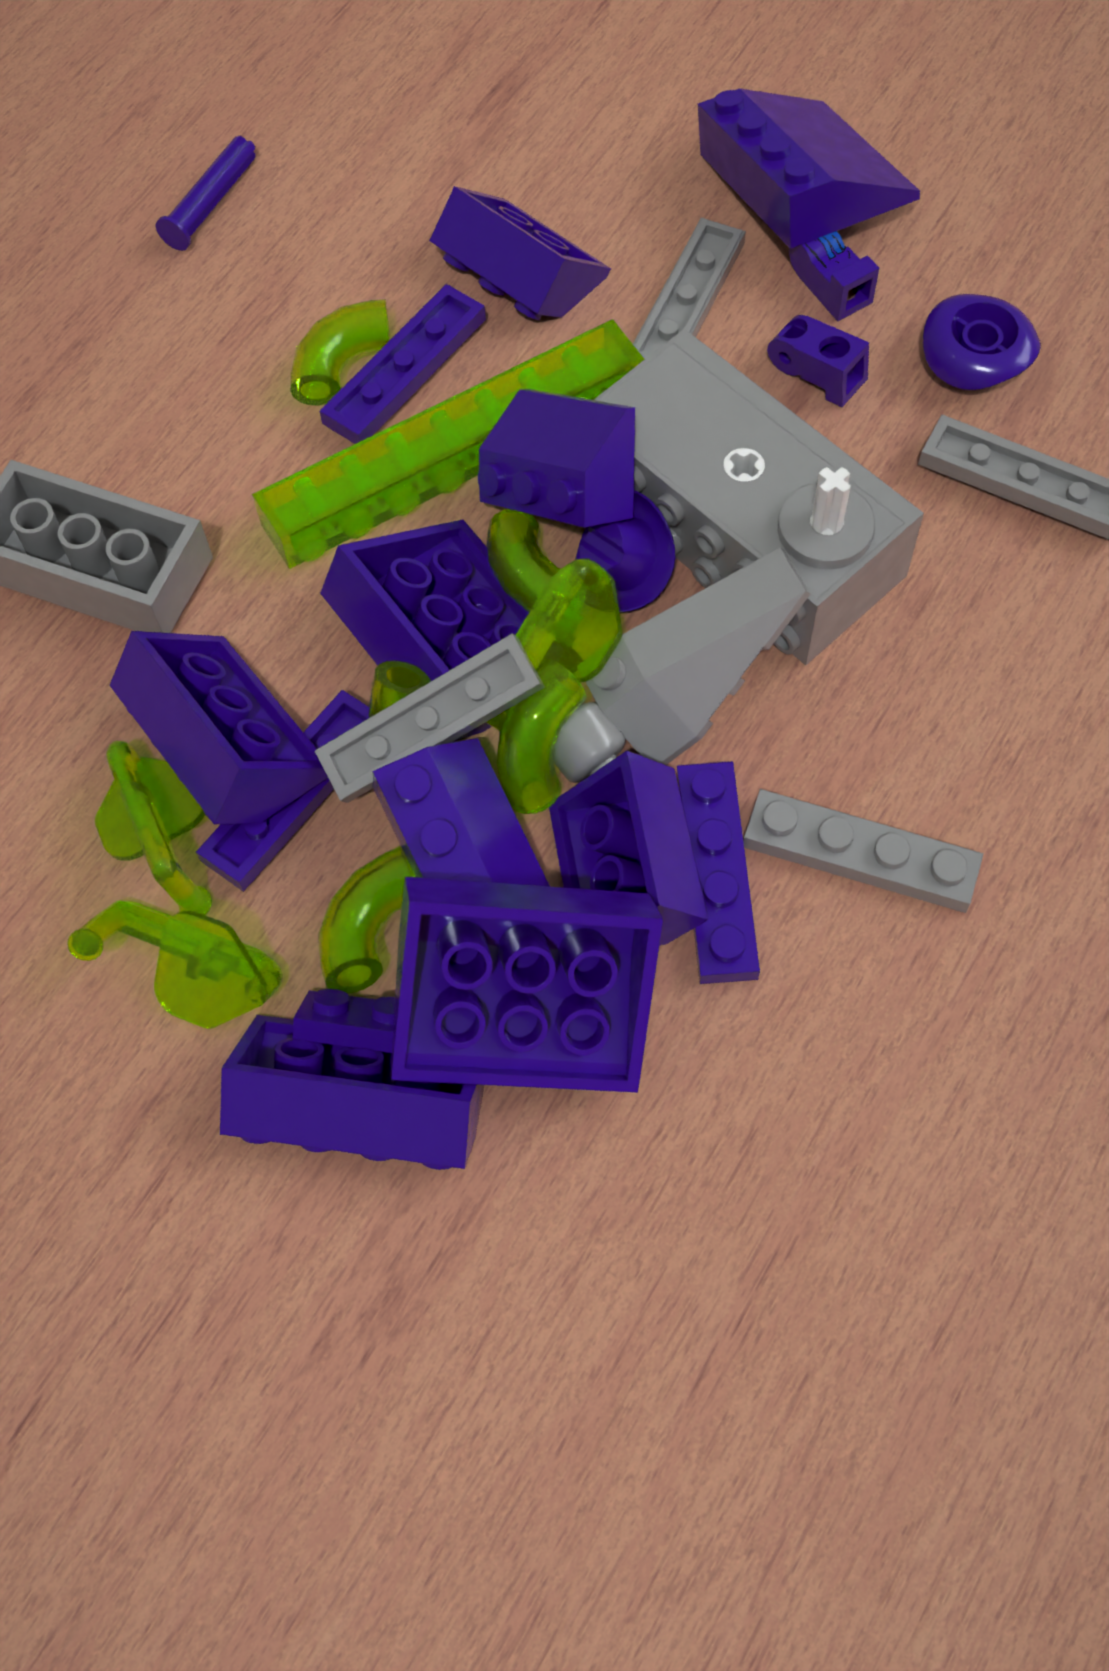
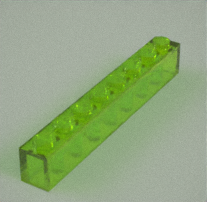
(426, 452)

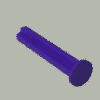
(205, 194)

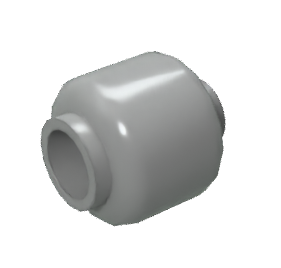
(587, 743)

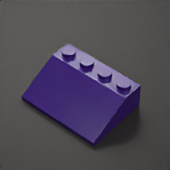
(797, 163)
(422, 598)
(523, 985)

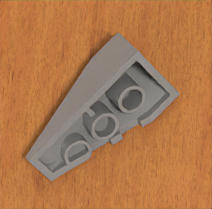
(687, 659)

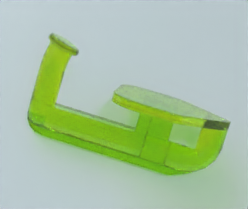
(573, 622)
(141, 817)
(201, 962)

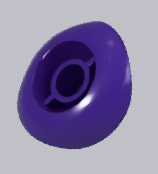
(978, 341)
(634, 552)

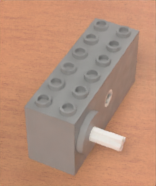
(754, 477)

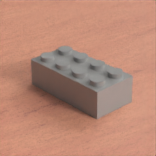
(97, 550)

